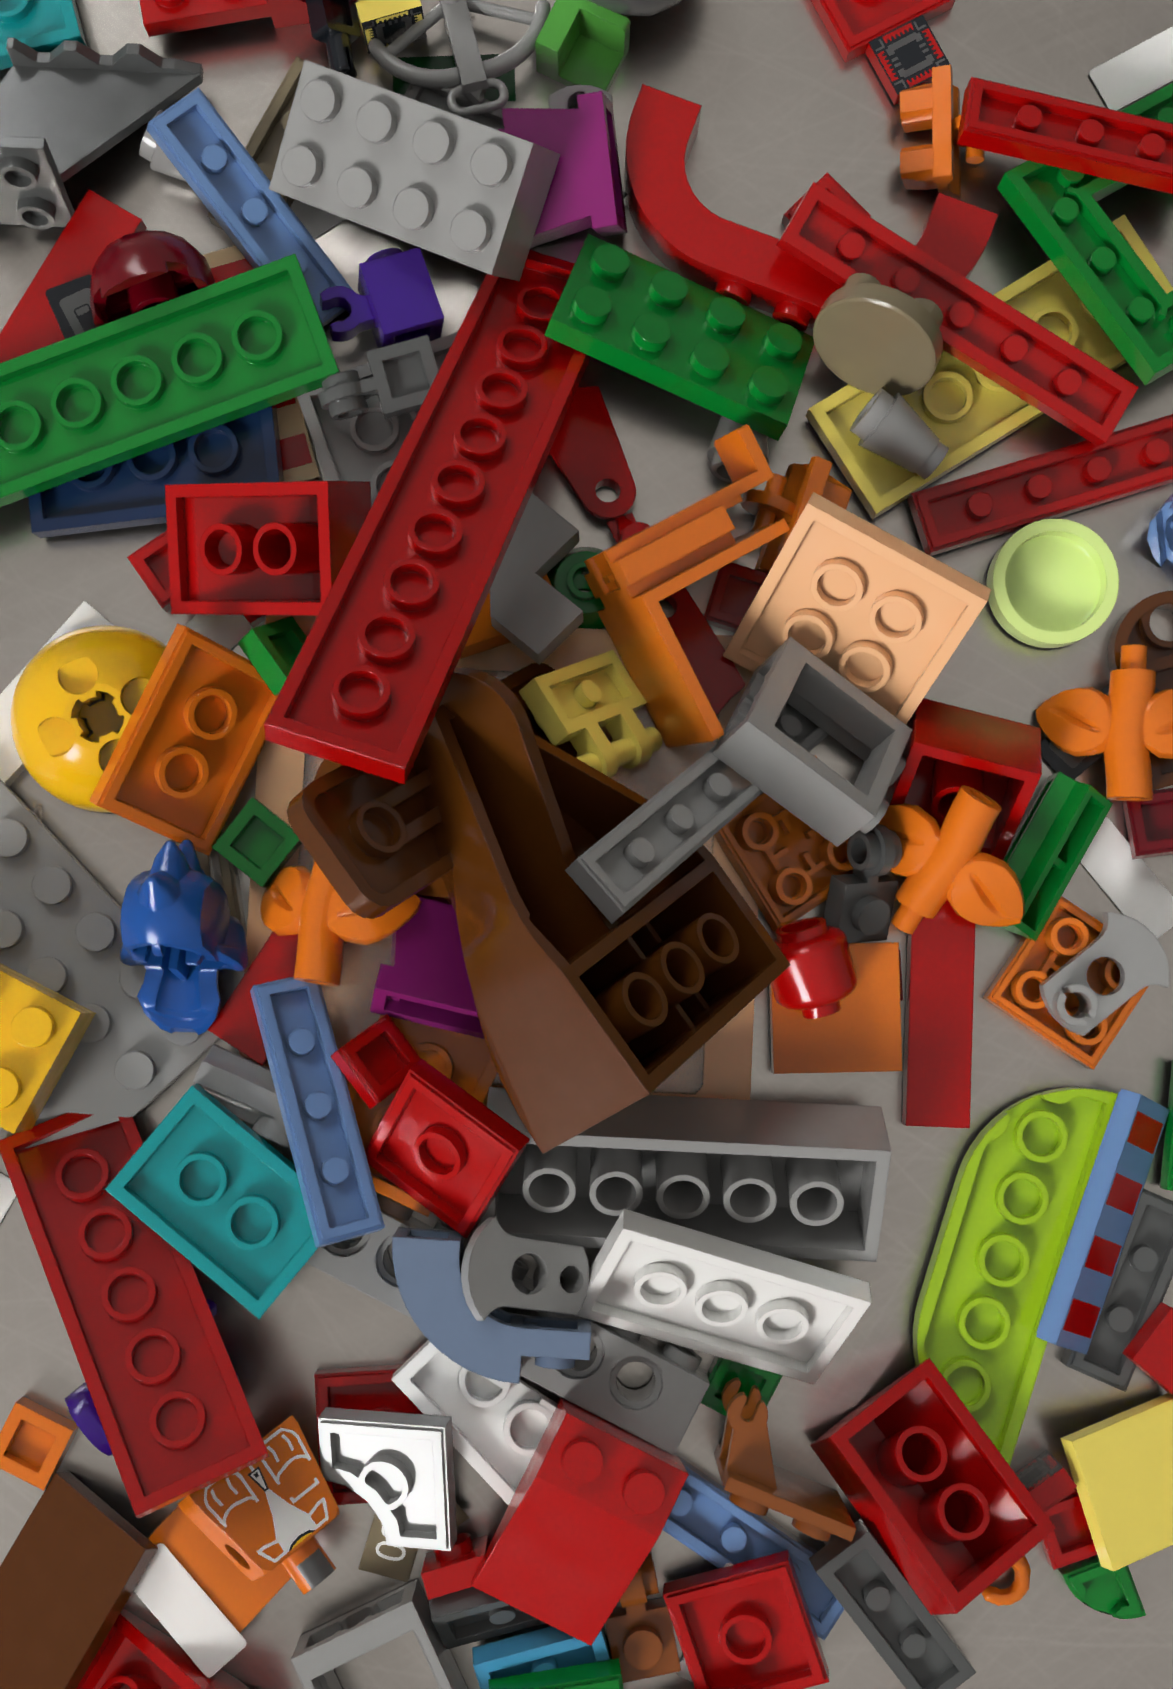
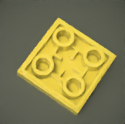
(1126, 1481)

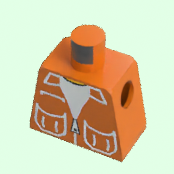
(271, 1511)

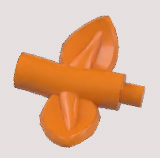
(1119, 725)
(951, 866)
(309, 906)

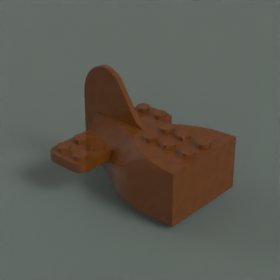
(566, 1001)

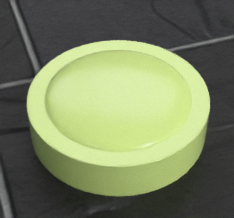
(1052, 583)

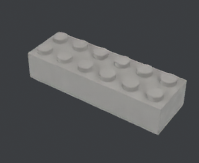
(741, 1170)

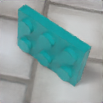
(220, 1199)

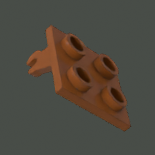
(757, 1484)

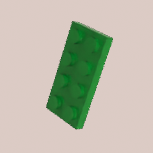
(681, 337)

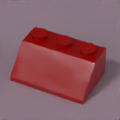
(933, 1489)

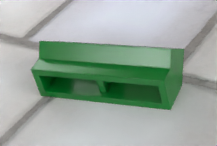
(1053, 846)

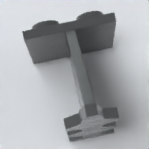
(69, 111)

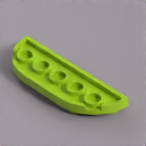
(1003, 1252)

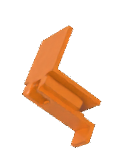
(658, 564)

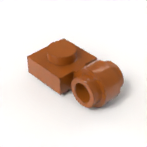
(642, 1629)

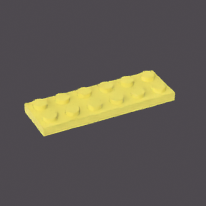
(961, 403)

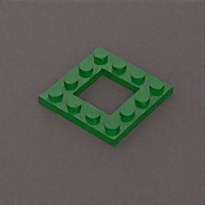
(1094, 256)

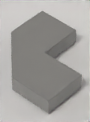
(520, 599)

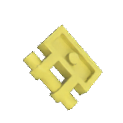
(584, 698)

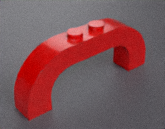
(735, 257)

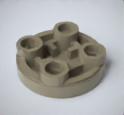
(879, 336)

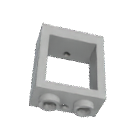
(792, 773)
(369, 1628)

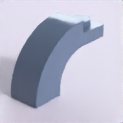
(431, 1287)

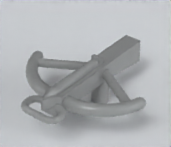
(471, 74)

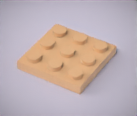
(860, 606)

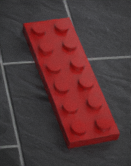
(132, 1317)

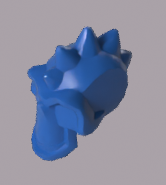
(184, 936)

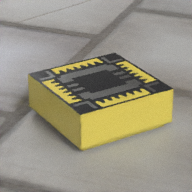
(388, 18)

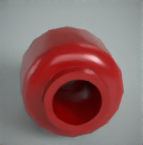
(819, 967)

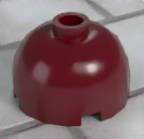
(144, 272)

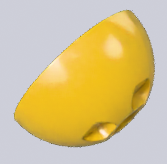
(56, 698)

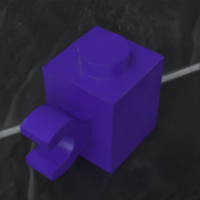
(392, 300)

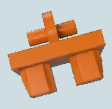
(934, 108)
(787, 498)

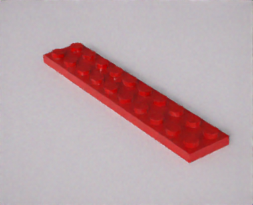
(434, 534)

